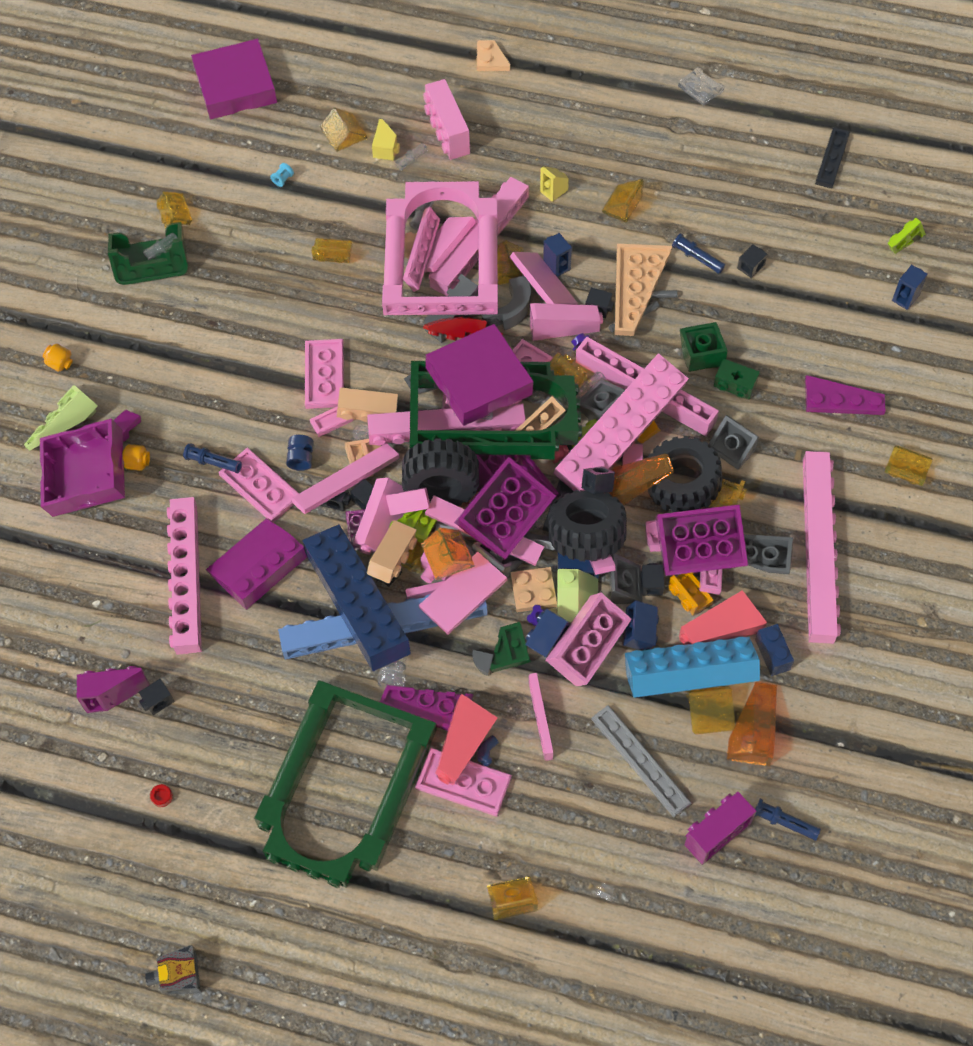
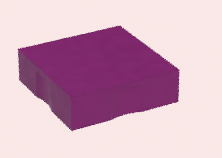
(234, 78)
(479, 374)
(82, 468)

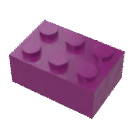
(719, 827)

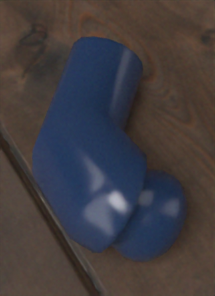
(483, 752)

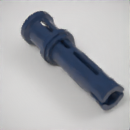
(691, 249)
(204, 456)
(773, 814)

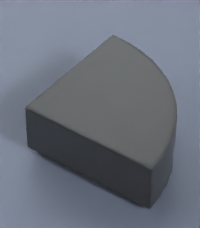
(482, 661)

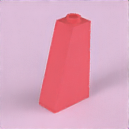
(725, 621)
(465, 734)

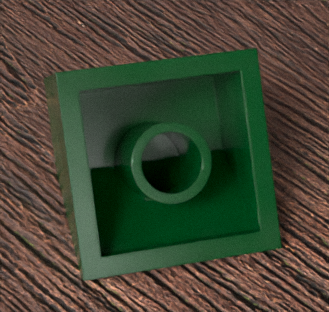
(702, 346)

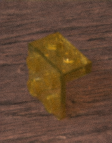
(711, 709)

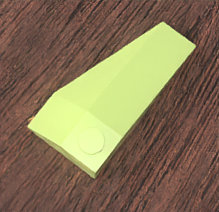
(72, 410)
(573, 591)

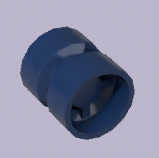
(299, 452)

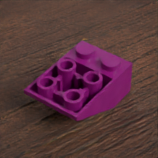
(109, 688)

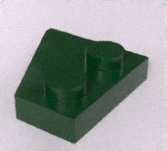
(510, 648)

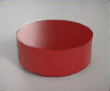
(161, 795)

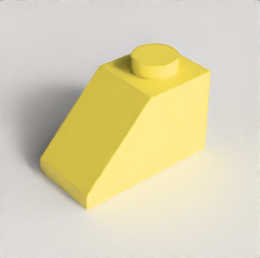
(385, 142)
(553, 183)

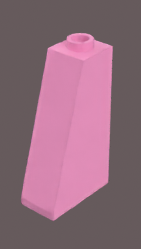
(563, 320)
(376, 516)

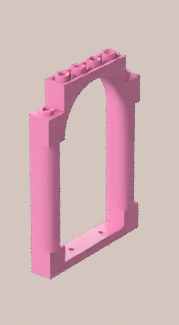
(396, 217)

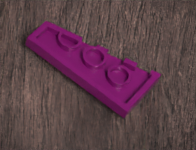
(833, 397)
(425, 704)

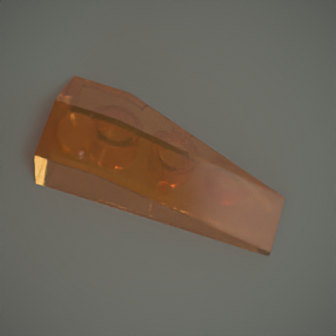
(639, 476)
(754, 732)

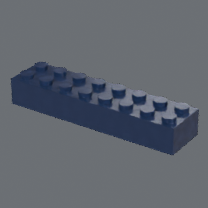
(356, 598)

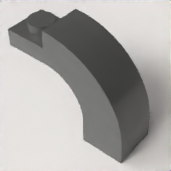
(516, 309)

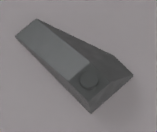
(769, 553)

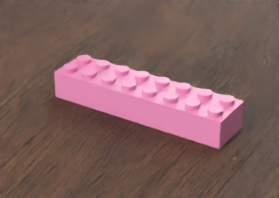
(623, 421)

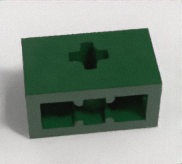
(736, 379)

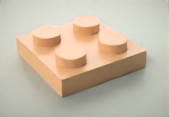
(533, 588)

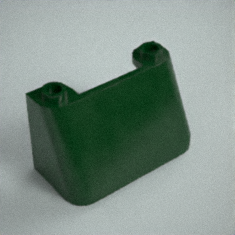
(132, 266)

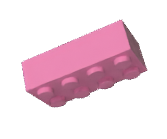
(446, 119)
(588, 639)

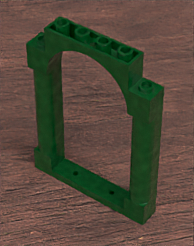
(537, 444)
(375, 842)

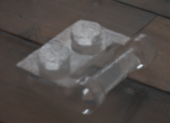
(699, 90)

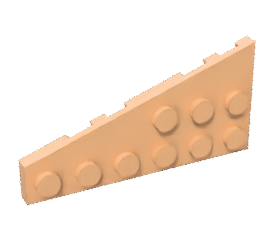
(636, 278)

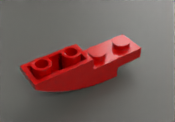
(455, 327)

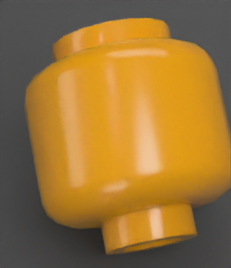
(57, 357)
(135, 457)

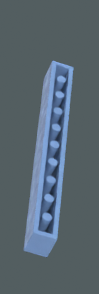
(333, 633)

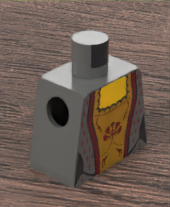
(176, 972)

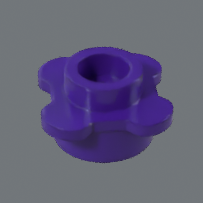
(578, 340)
(532, 618)

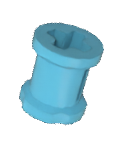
(284, 169)

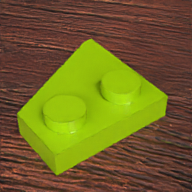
(904, 237)
(420, 522)

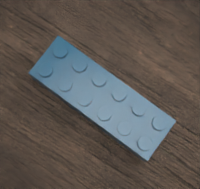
(692, 666)

